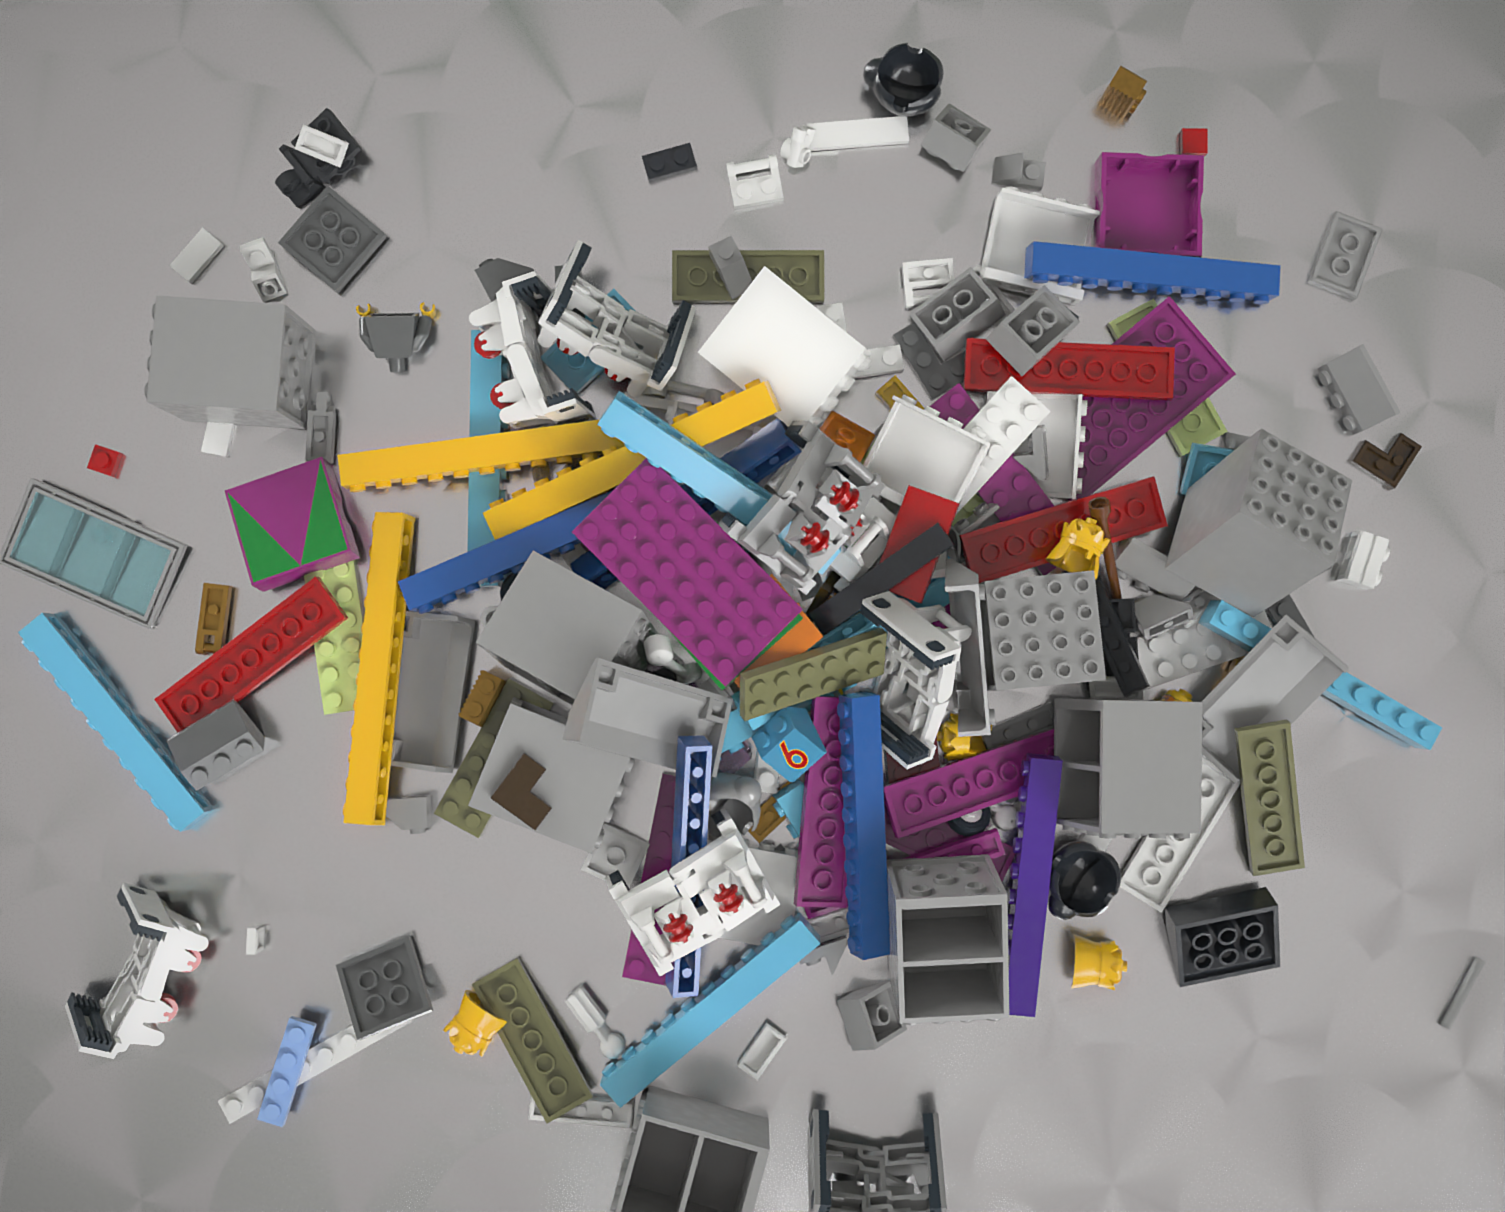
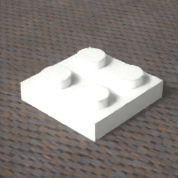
(617, 852)

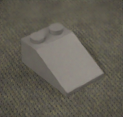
(1032, 330)

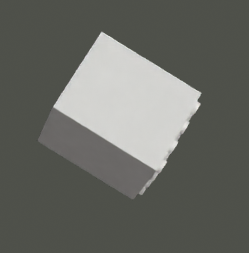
(789, 343)

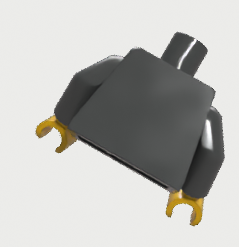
(395, 334)

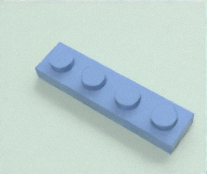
(286, 1071)

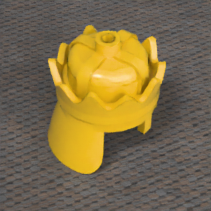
(1079, 547)
(958, 747)
(1097, 963)
(472, 1026)

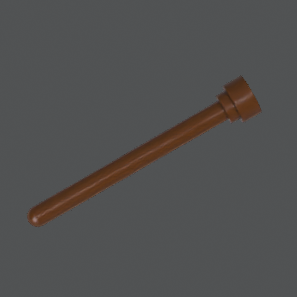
(1100, 510)

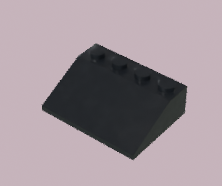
(1224, 936)

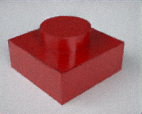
(104, 460)

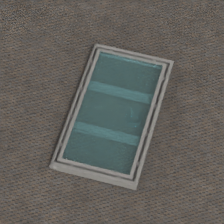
(92, 553)

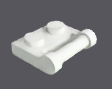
(758, 189)
(925, 275)

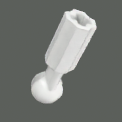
(593, 1020)

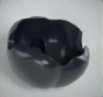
(905, 79)
(1082, 881)

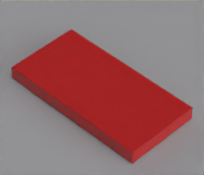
(916, 515)

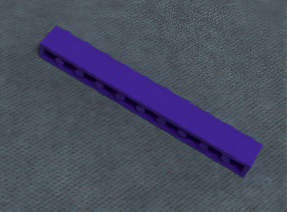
(1031, 878)

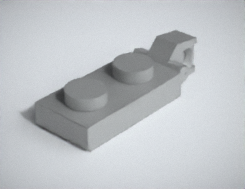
(321, 429)

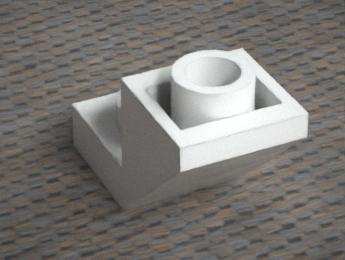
(264, 269)

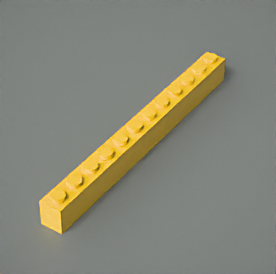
(473, 454)
(609, 471)
(378, 670)

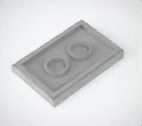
(1344, 255)

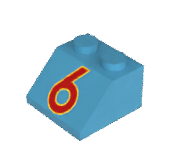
(789, 743)

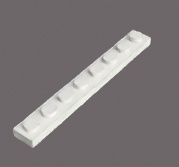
(318, 1060)

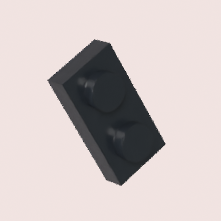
(669, 162)

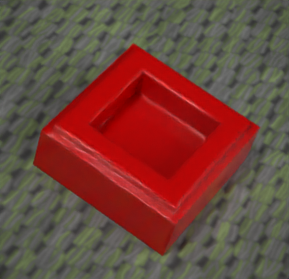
(1194, 141)

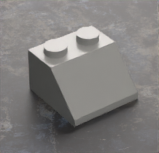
(955, 137)
(870, 1016)

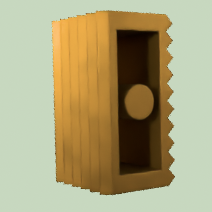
(1123, 93)
(482, 698)

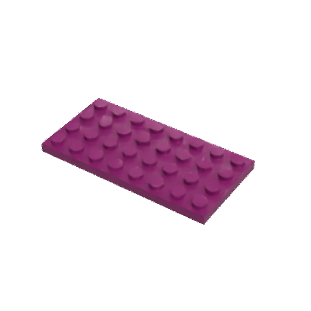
(1124, 428)
(687, 571)

